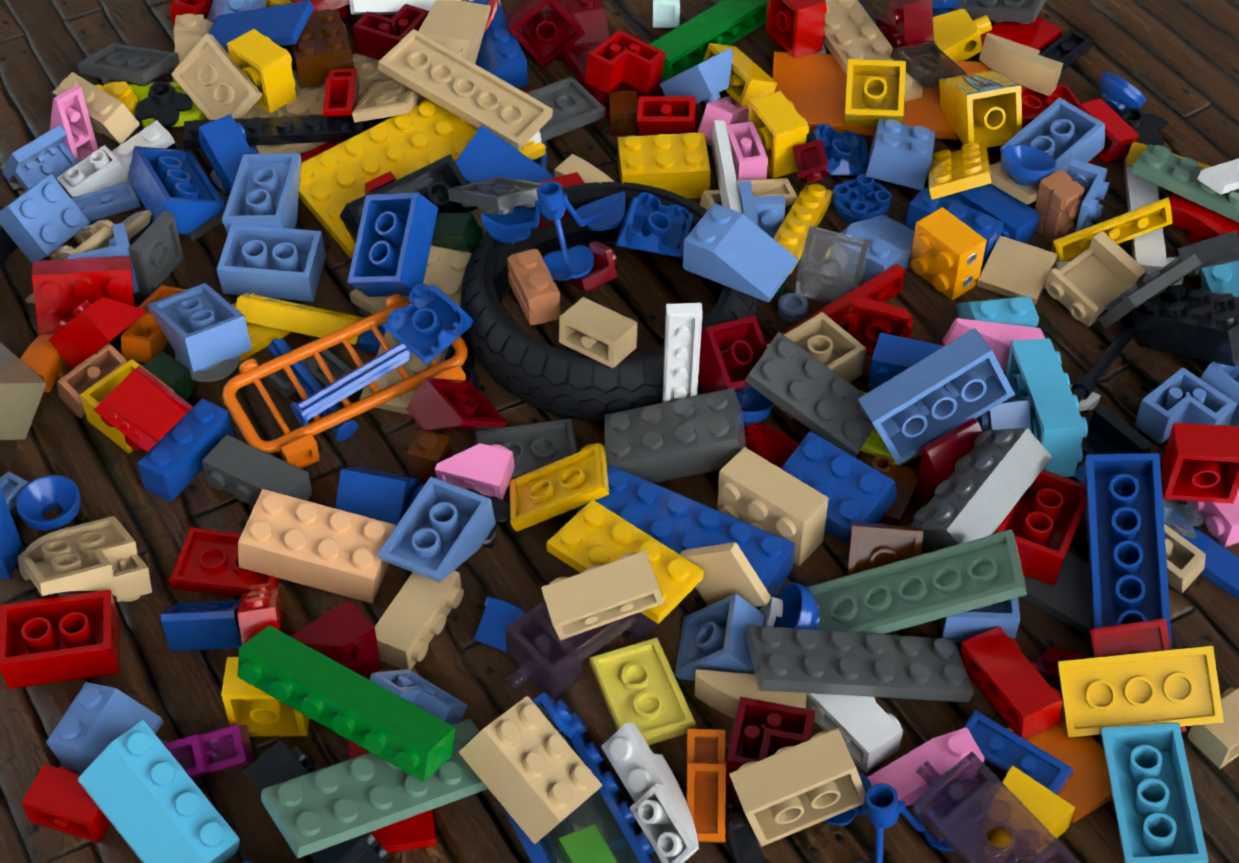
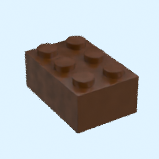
(320, 48)

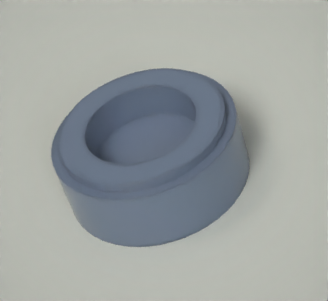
(792, 307)

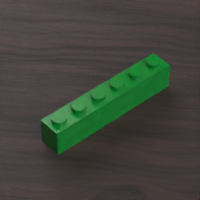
(719, 24)
(346, 703)

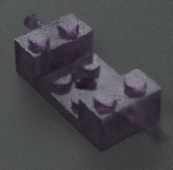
(557, 662)
(973, 802)

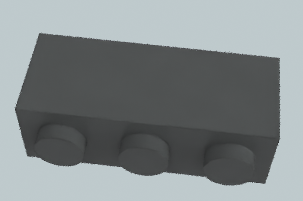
(247, 470)

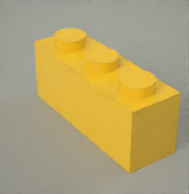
(746, 77)

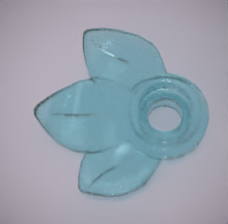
(1181, 518)

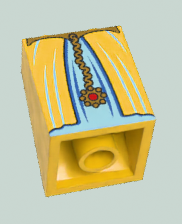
(982, 107)

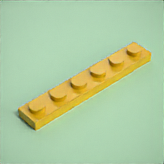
(805, 212)

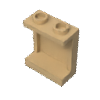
(1094, 279)

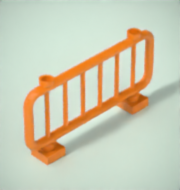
(299, 445)

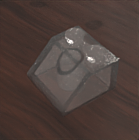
(831, 265)

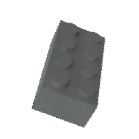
(676, 436)
(982, 488)

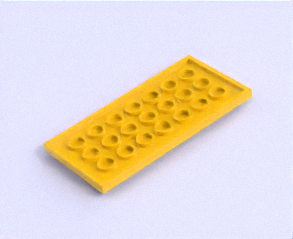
(394, 145)

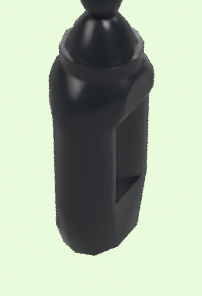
(741, 837)

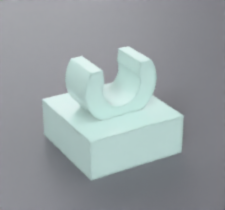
(666, 13)

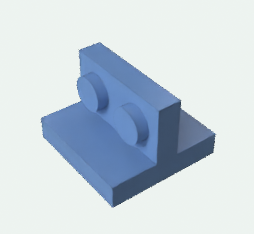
(40, 159)
(764, 211)

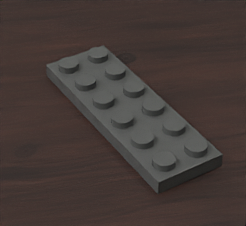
(857, 664)

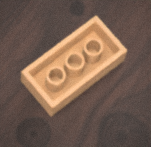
(315, 546)

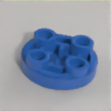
(860, 199)

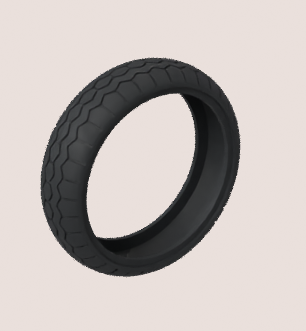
(561, 379)

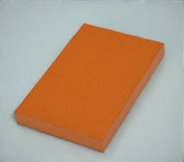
(1090, 782)

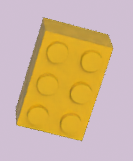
(666, 162)

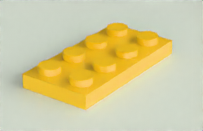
(959, 170)
(603, 537)
(1140, 690)

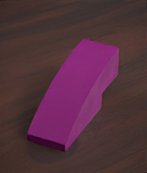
(213, 751)

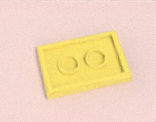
(642, 691)

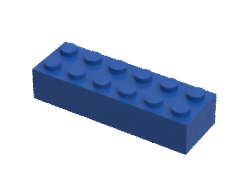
(690, 525)
(1126, 539)

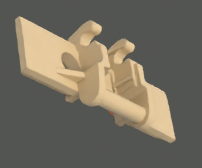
(97, 237)

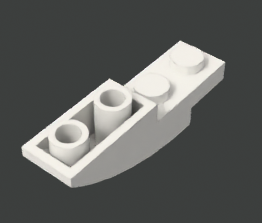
(112, 168)
(656, 793)

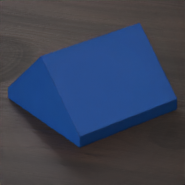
(375, 493)
(202, 625)

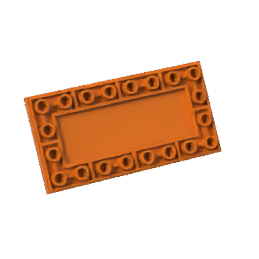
(819, 94)

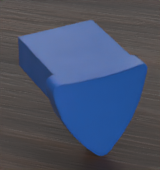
(495, 619)

